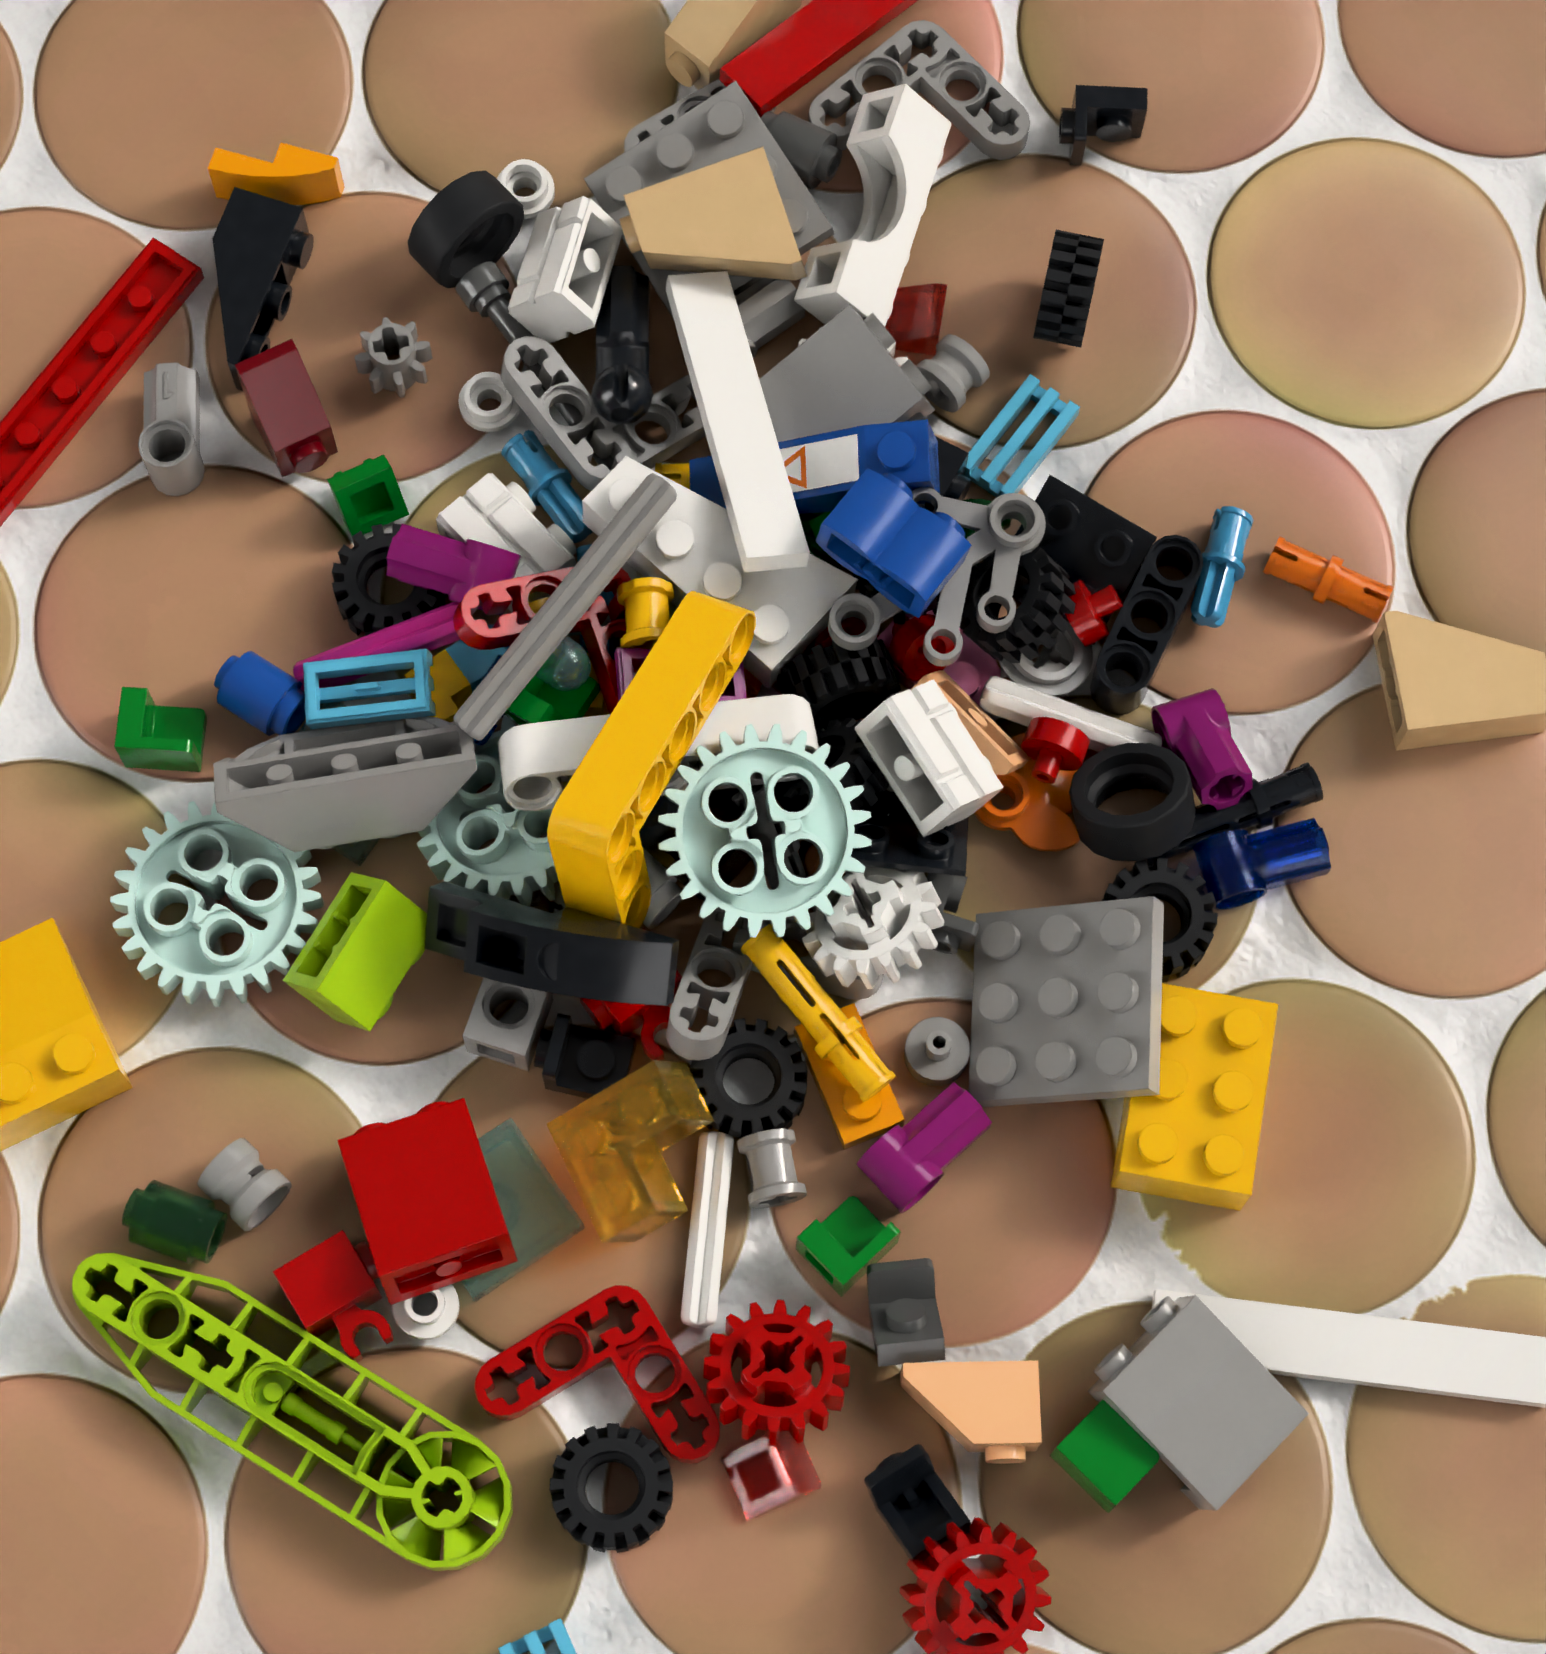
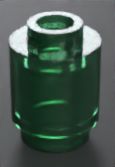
(174, 1222)

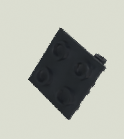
(1089, 540)
(901, 845)

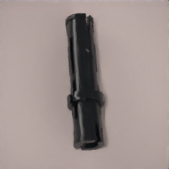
(1255, 808)

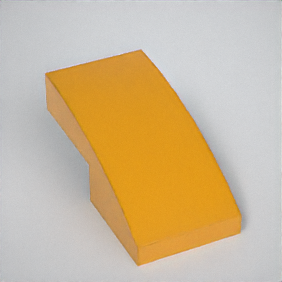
(293, 177)

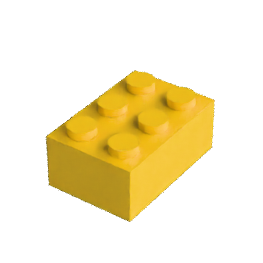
(1206, 1123)

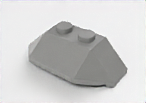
(345, 781)

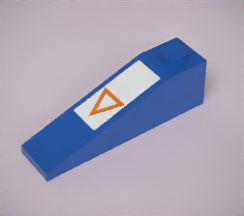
(830, 463)

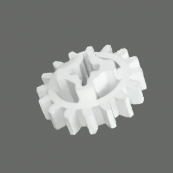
(902, 916)

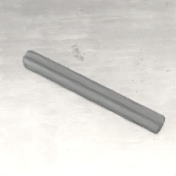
(565, 607)

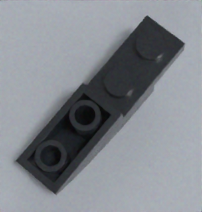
(551, 951)

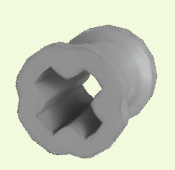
(771, 1168)

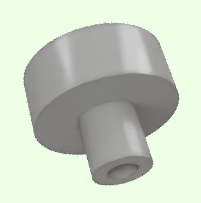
(932, 1064)

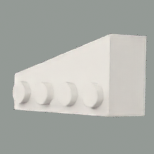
(699, 553)

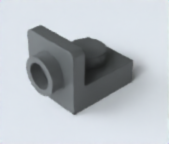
(957, 931)
(904, 1312)

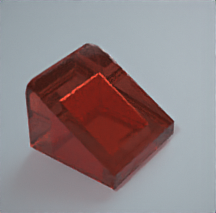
(917, 317)
(770, 1475)

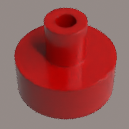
(1090, 611)
(907, 646)
(1054, 747)

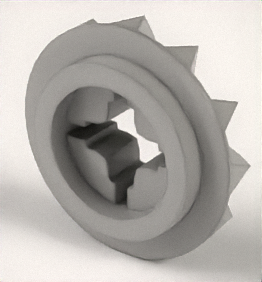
(1060, 676)

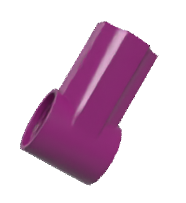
(447, 564)
(1201, 736)
(912, 1158)

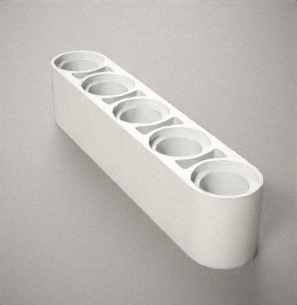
(544, 755)

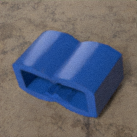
(894, 541)

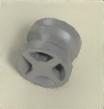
(953, 372)

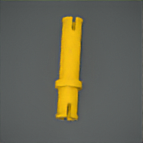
(868, 1073)

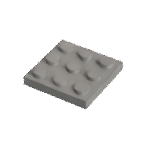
(703, 136)
(1067, 1003)

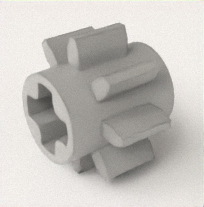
(393, 340)

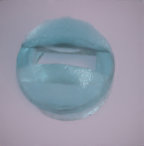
(566, 667)

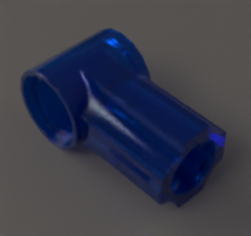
(1246, 866)

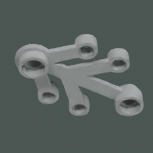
(987, 540)

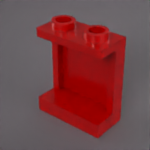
(426, 1200)

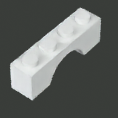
(897, 152)

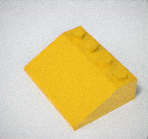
(51, 1038)

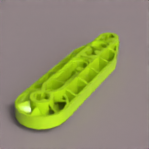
(261, 1382)

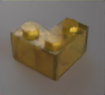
(617, 1144)

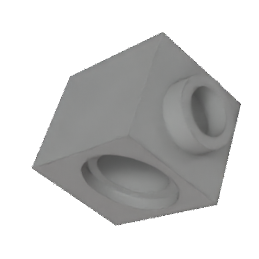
(503, 1042)

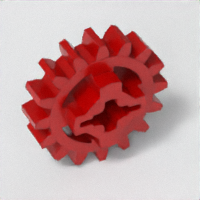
(776, 1399)
(999, 1573)

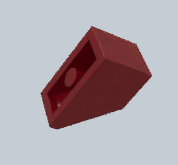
(286, 409)

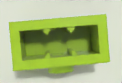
(360, 951)

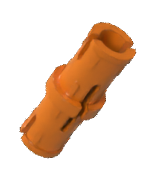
(1328, 579)

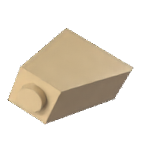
(716, 31)
(716, 222)
(1456, 683)

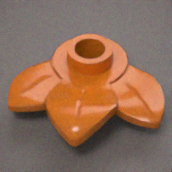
(1038, 811)

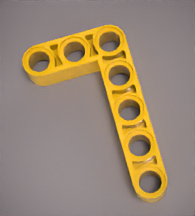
(637, 753)

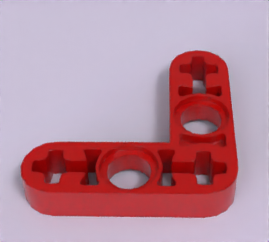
(498, 595)
(624, 1352)

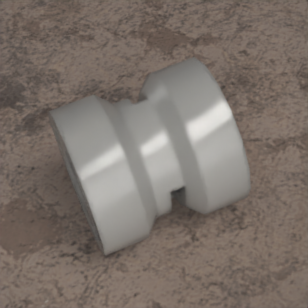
(244, 1184)

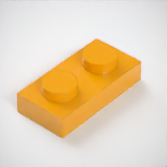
(851, 1117)

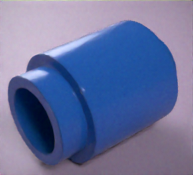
(261, 694)

